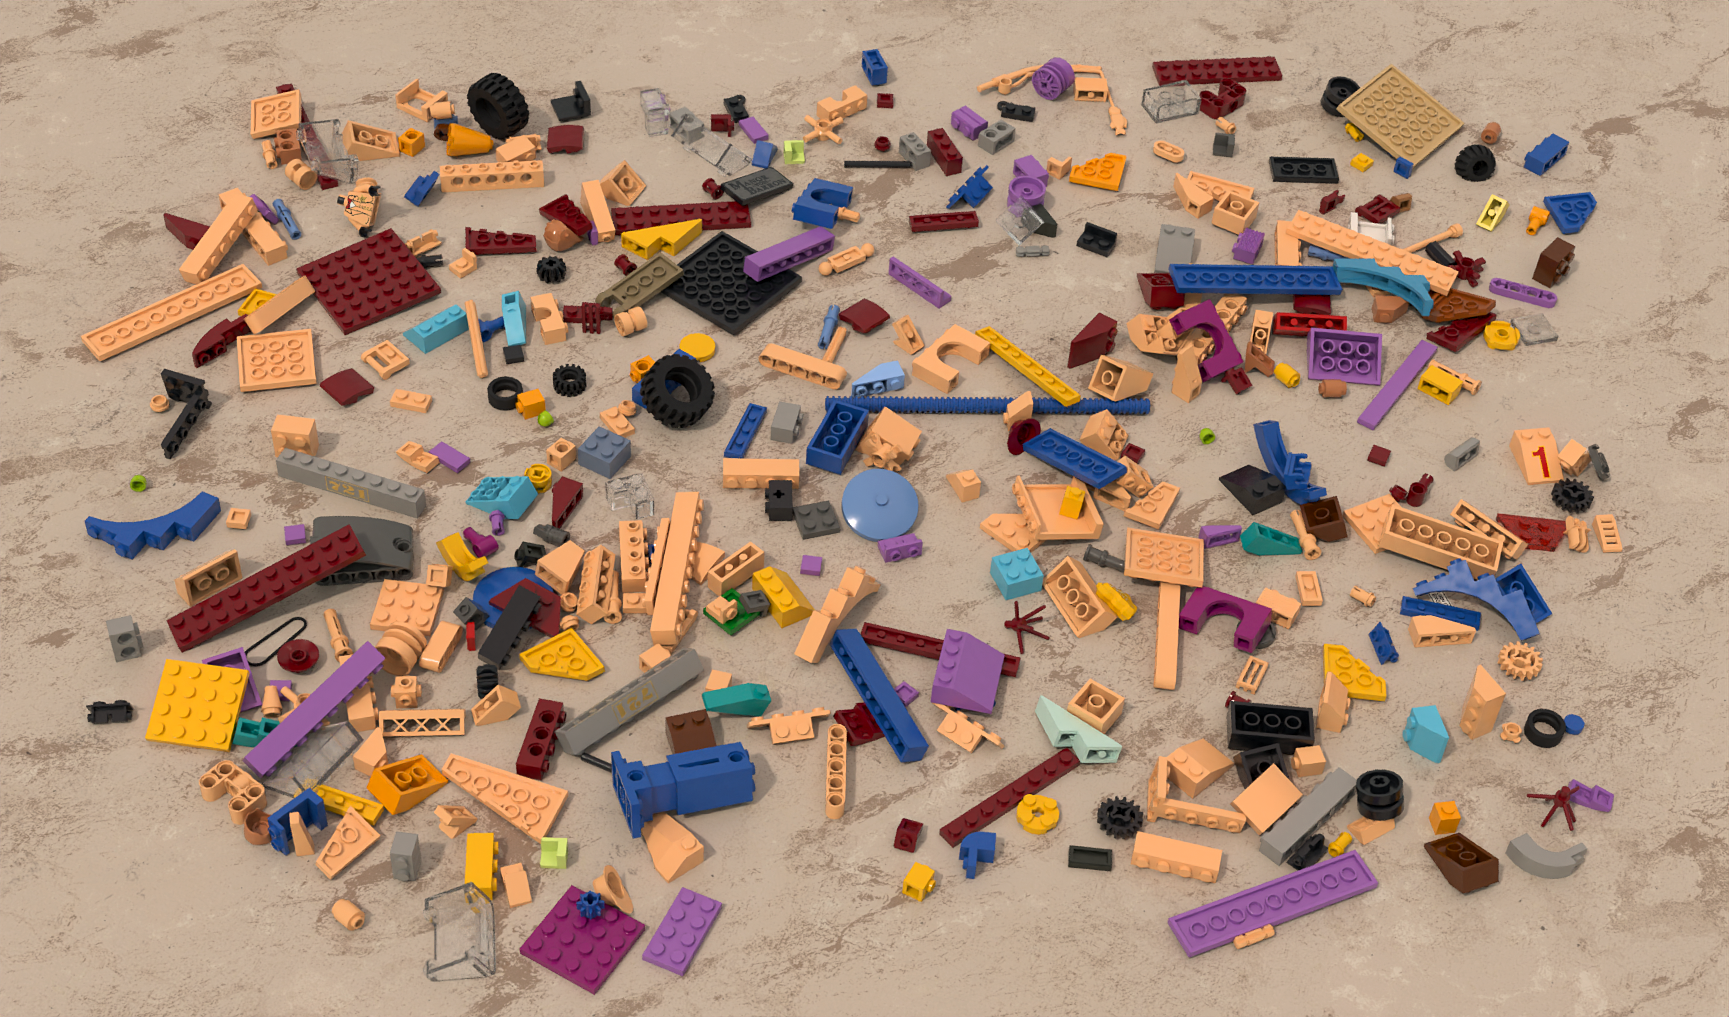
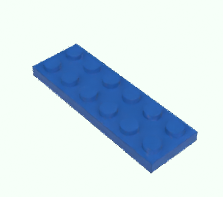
(1075, 458)

